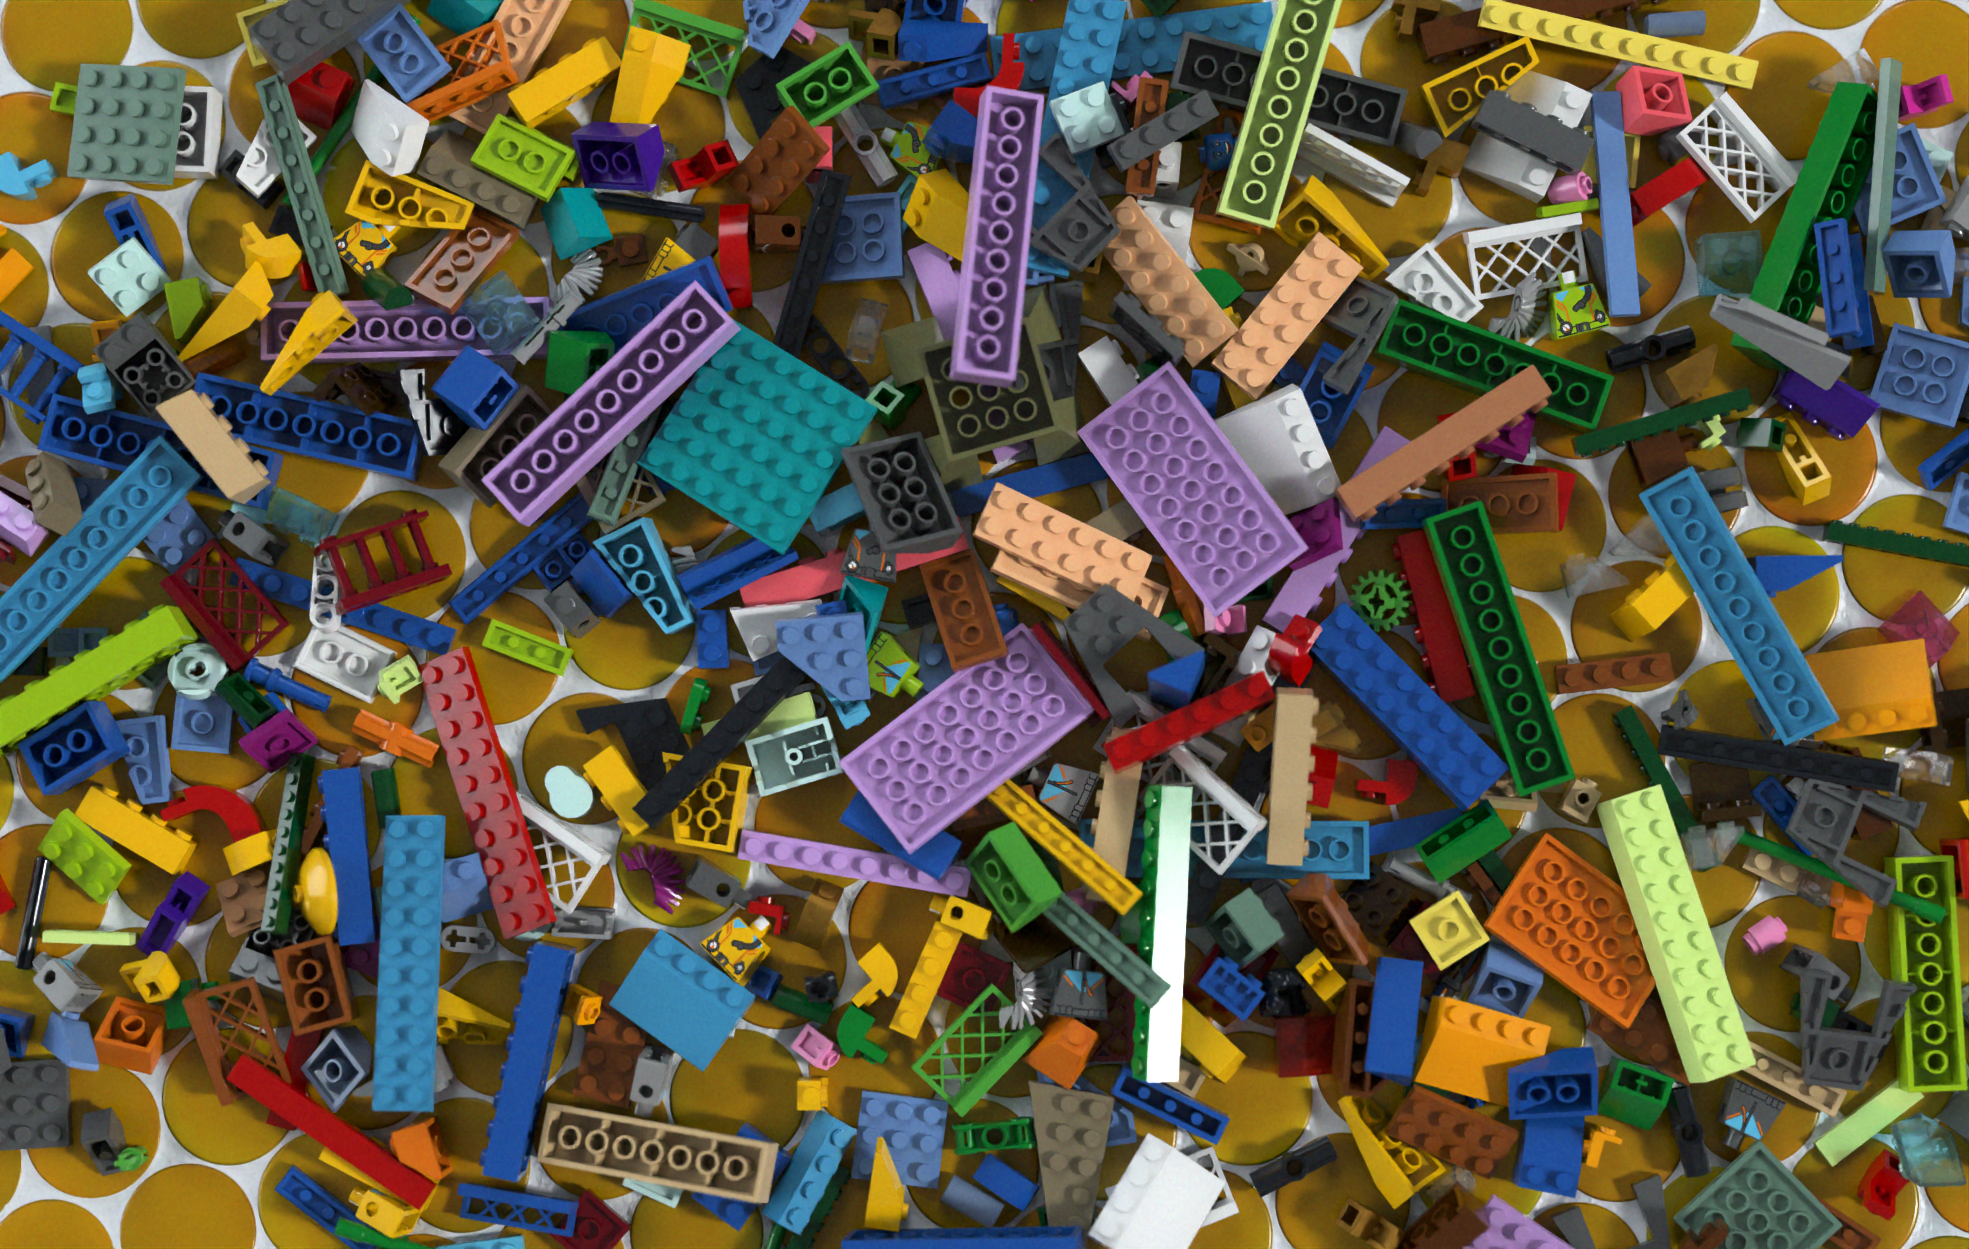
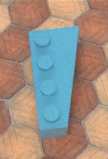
(649, 573)

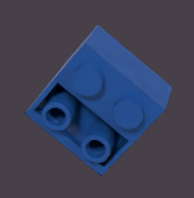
(475, 388)

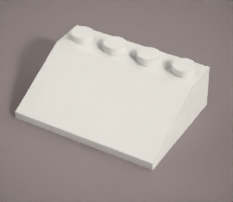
(1513, 167)
(1283, 448)
(1157, 1201)

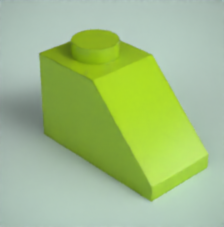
(187, 306)

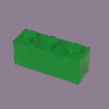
(1463, 841)

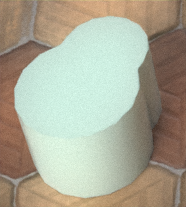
(569, 792)

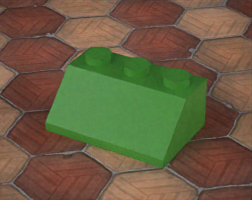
(828, 85)
(1012, 876)

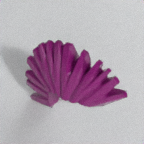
(659, 873)

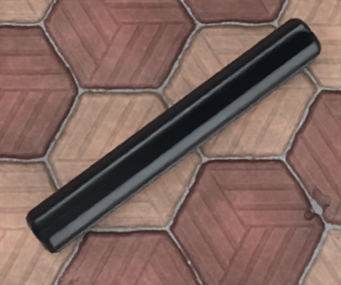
(651, 207)
(33, 913)

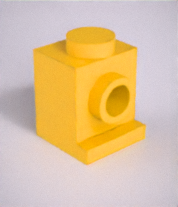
(812, 1093)

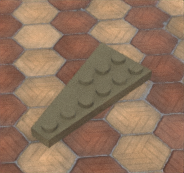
(1071, 1150)

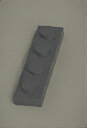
(1162, 130)

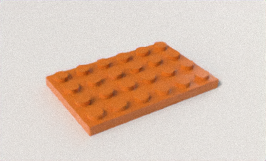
(1575, 930)

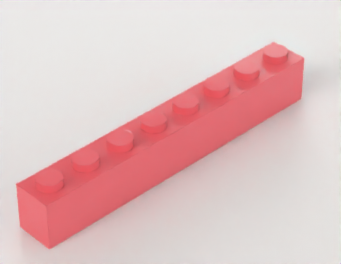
(823, 576)

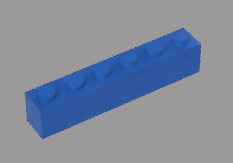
(349, 854)

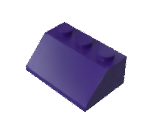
(619, 155)
(1837, 410)

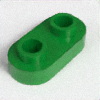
(699, 694)

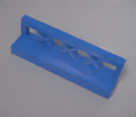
(731, 571)
(516, 1198)

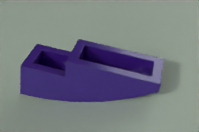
(173, 914)

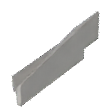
(1782, 338)

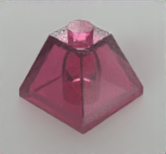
(1921, 620)

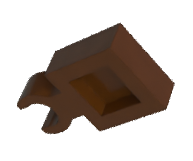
(628, 251)
(1478, 879)

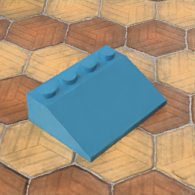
(682, 1000)

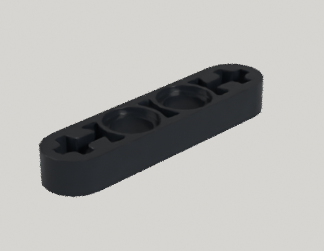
(834, 353)

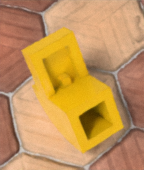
(277, 255)
(250, 852)
(882, 970)
(152, 977)
(1322, 979)

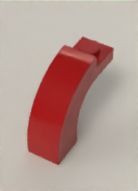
(1009, 77)
(1666, 189)
(735, 253)
(235, 808)

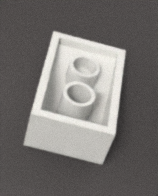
(388, 130)
(1172, 222)

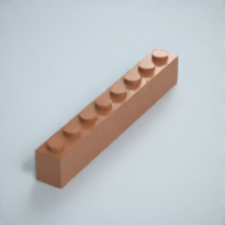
(1443, 443)

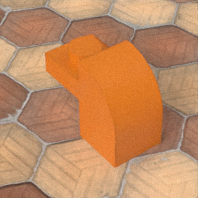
(1850, 913)

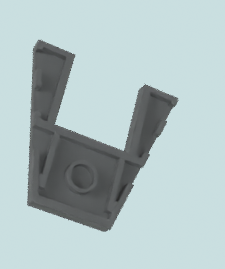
(1082, 224)
(1361, 314)
(1062, 356)
(1103, 628)
(1825, 823)
(1839, 1055)
(1651, 1202)

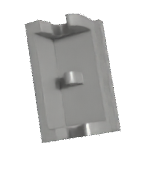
(585, 923)

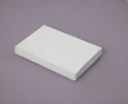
(345, 660)

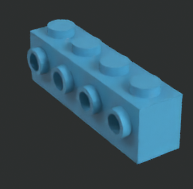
(809, 1172)

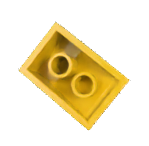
(939, 211)

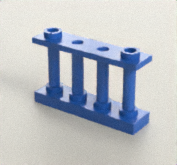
(1842, 284)
(43, 352)

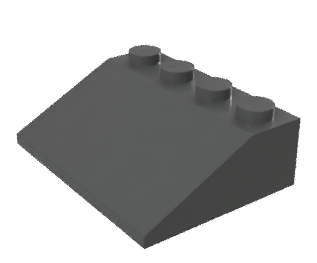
(903, 495)

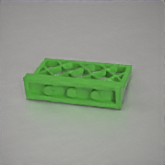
(697, 26)
(990, 1070)

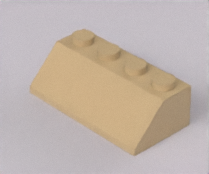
(214, 445)

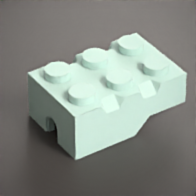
(794, 756)

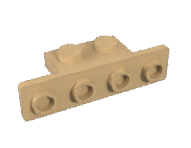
(1502, 796)

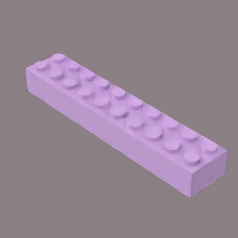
(997, 237)
(396, 335)
(611, 404)

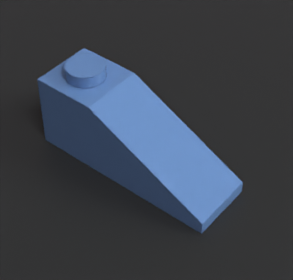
(71, 1040)

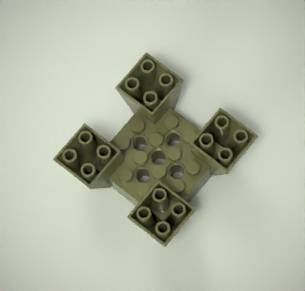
(920, 353)

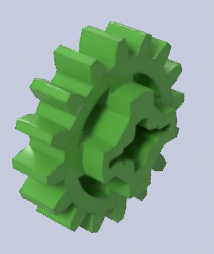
(1383, 588)

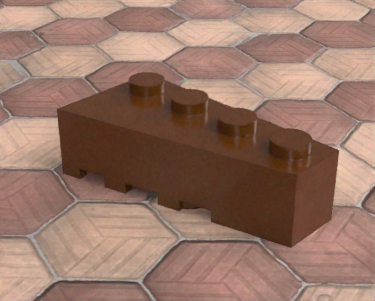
(1449, 1223)

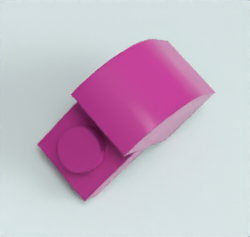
(1924, 97)

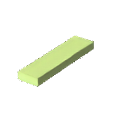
(787, 714)
(1865, 1122)

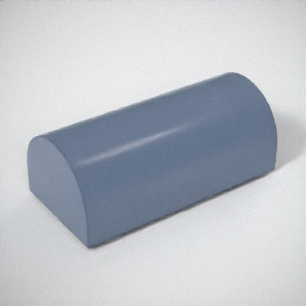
(1674, 24)
(972, 1201)

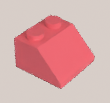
(1653, 100)

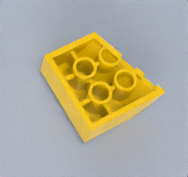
(715, 809)

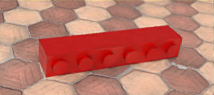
(1433, 618)
(1189, 722)

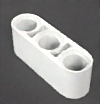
(322, 604)

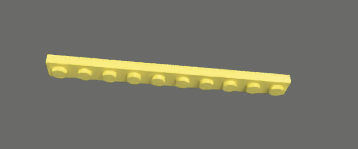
(1618, 43)

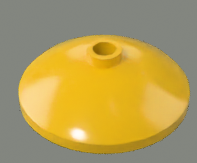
(317, 891)

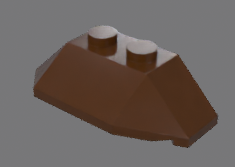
(1351, 1041)

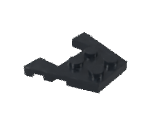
(759, 89)
(432, 419)
(646, 730)

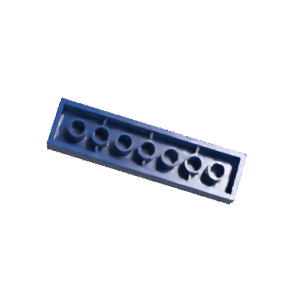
(315, 428)
(118, 438)
(1405, 708)
(528, 1060)
(967, 1238)

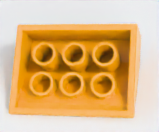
(1875, 688)
(1473, 1048)

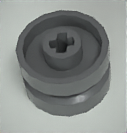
(1715, 483)

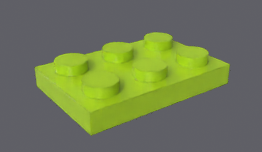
(522, 157)
(84, 856)

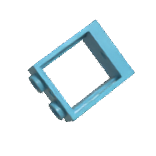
(837, 510)

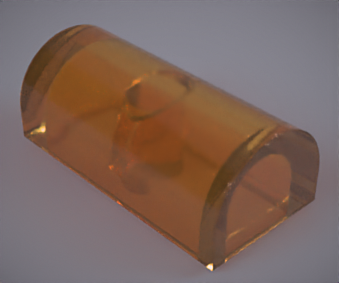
(216, 357)

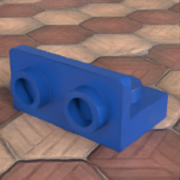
(1231, 988)

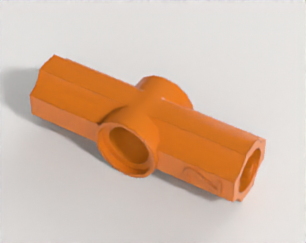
(1185, 599)
(396, 738)

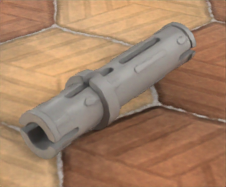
(551, 322)
(1423, 880)

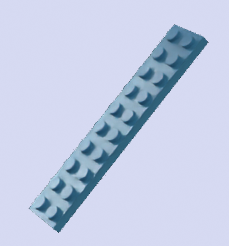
(1143, 42)
(1082, 59)
(91, 549)
(1738, 606)
(1335, 849)
(409, 963)

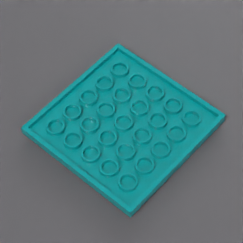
(757, 438)

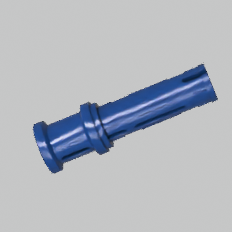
(275, 681)

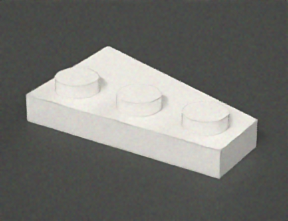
(261, 163)
(1434, 285)
(759, 627)

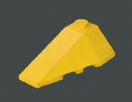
(647, 75)
(405, 202)
(1317, 209)
(235, 313)
(316, 330)
(467, 1022)
(1394, 1165)

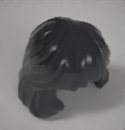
(1283, 994)

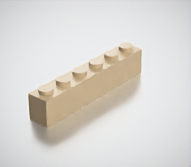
(1289, 776)
(1116, 814)

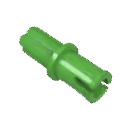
(131, 1158)

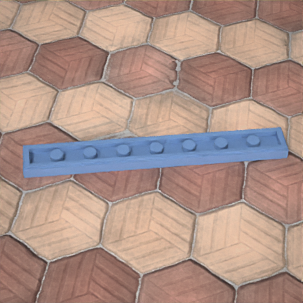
(1615, 204)

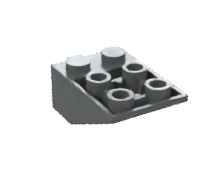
(144, 363)
(258, 959)

